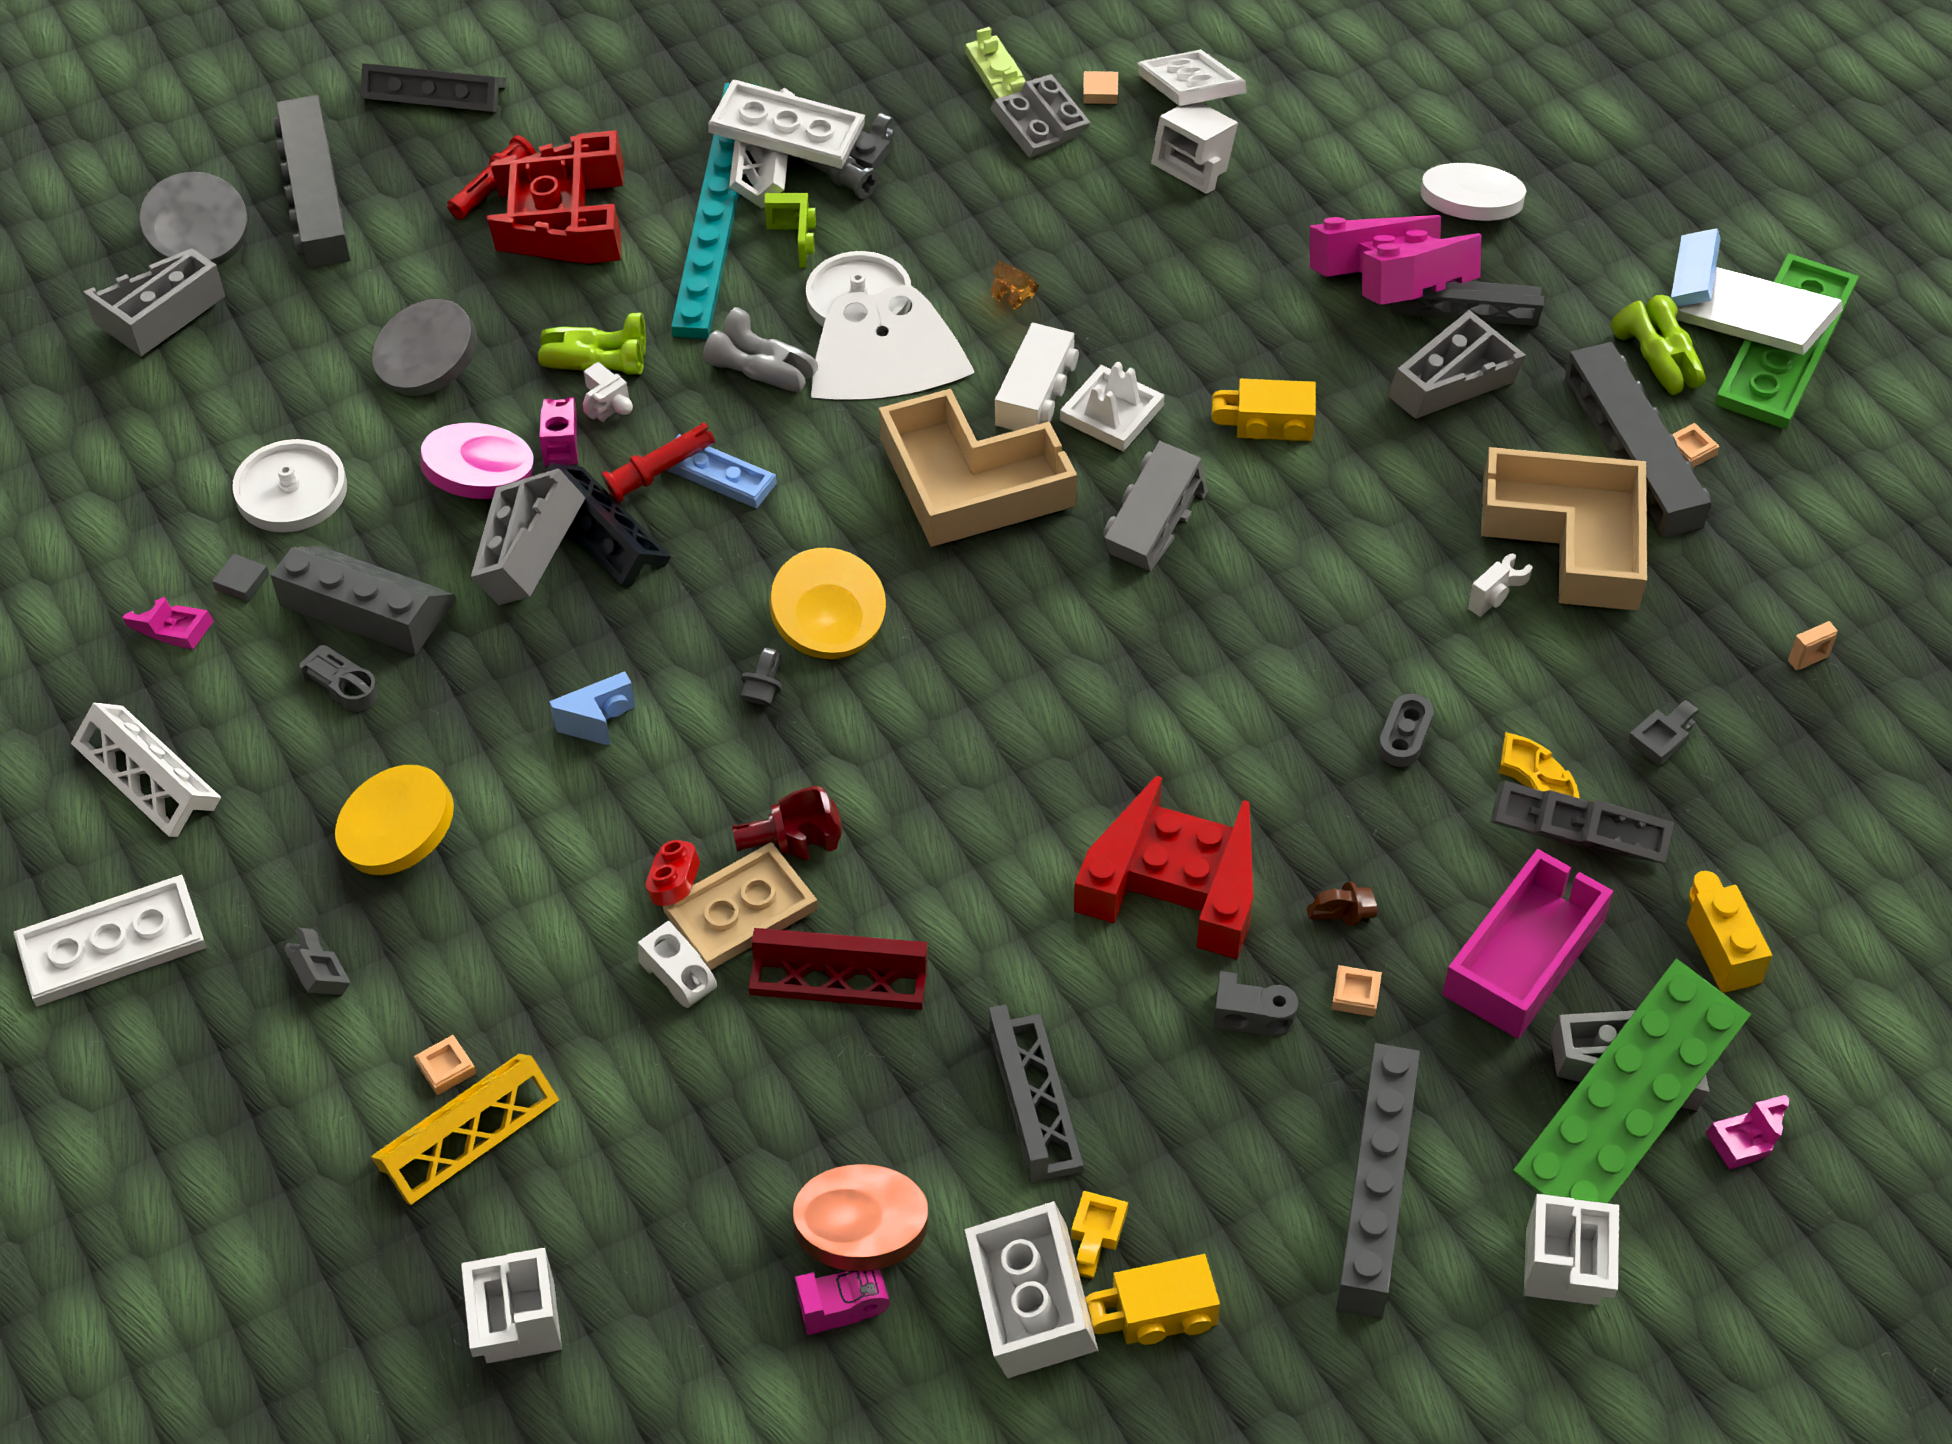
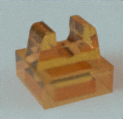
(1014, 280)

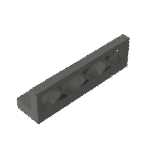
(430, 87)
(1486, 300)
(1012, 1065)

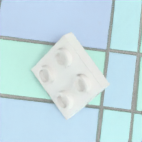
(1112, 406)

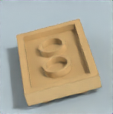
(746, 895)

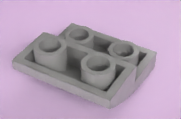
(1040, 116)

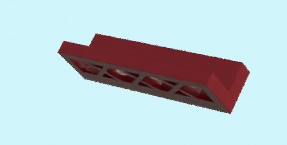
(841, 955)

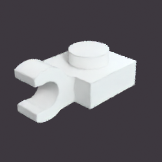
(1493, 585)

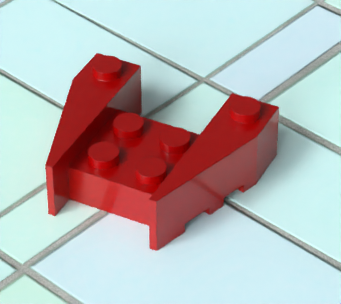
(548, 201)
(1177, 862)

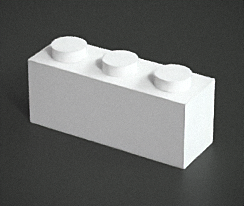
(1035, 378)

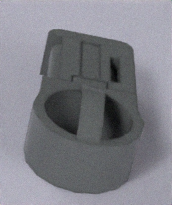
(337, 675)

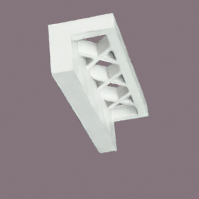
(765, 176)
(143, 755)

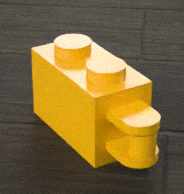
(1268, 409)
(1727, 934)
(1157, 1301)

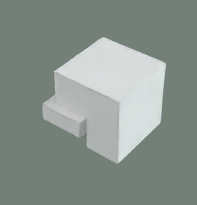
(1194, 144)
(1571, 1250)
(511, 1306)

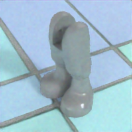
(770, 359)

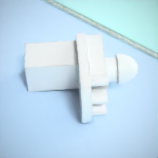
(607, 393)

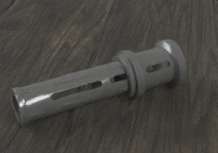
(851, 175)

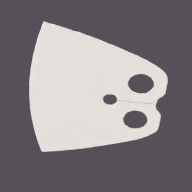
(909, 359)

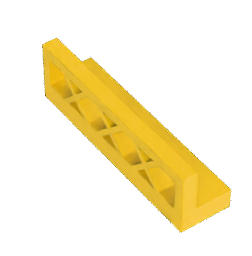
(455, 1114)

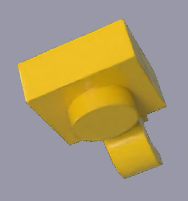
(1096, 1226)

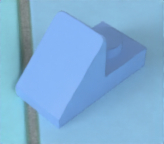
(586, 710)

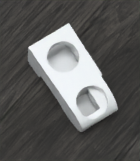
(676, 964)

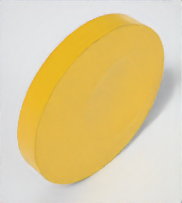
(827, 603)
(394, 819)

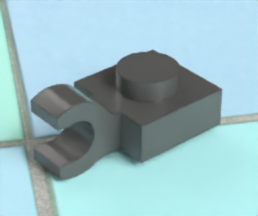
(873, 147)
(1664, 735)
(316, 968)

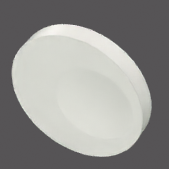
(1473, 191)
(855, 273)
(289, 485)

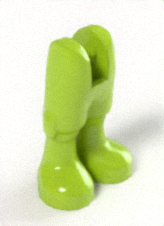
(584, 346)
(1668, 356)

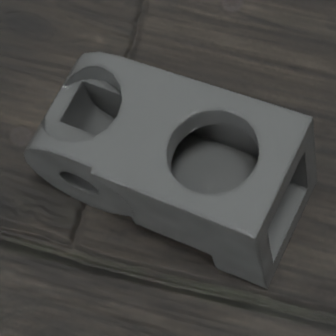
(1253, 1008)

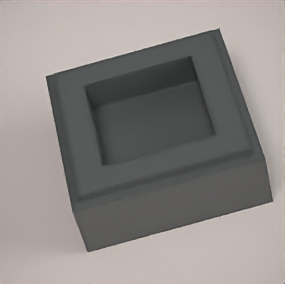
(240, 577)

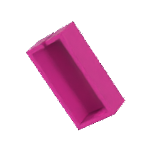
(1526, 944)

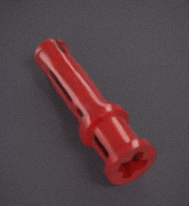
(484, 183)
(642, 470)

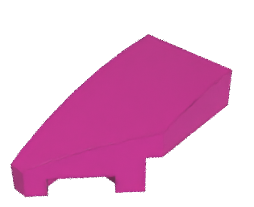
(172, 625)
(1749, 1135)

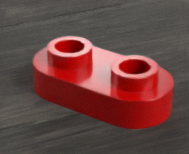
(672, 873)

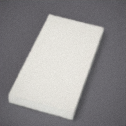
(1191, 77)
(786, 124)
(1763, 311)
(109, 940)

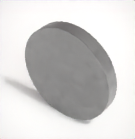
(194, 214)
(424, 347)

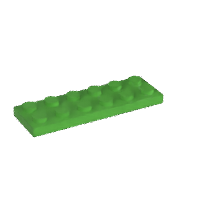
(1770, 380)
(1633, 1089)

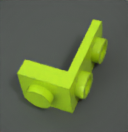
(792, 212)

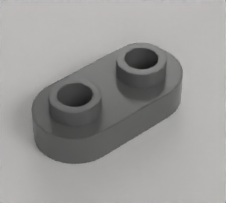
(1404, 733)

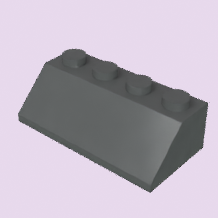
(360, 597)

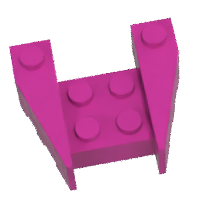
(1394, 255)

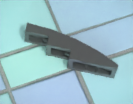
(1582, 822)

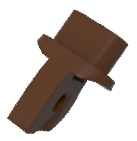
(1348, 904)

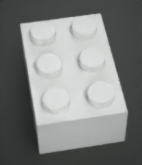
(1030, 1290)

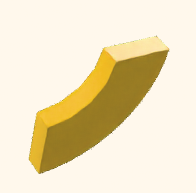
(1534, 766)

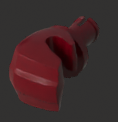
(795, 822)

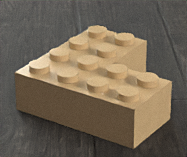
(967, 483)
(1583, 504)

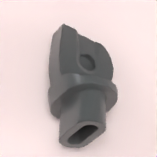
(761, 686)

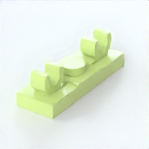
(994, 64)

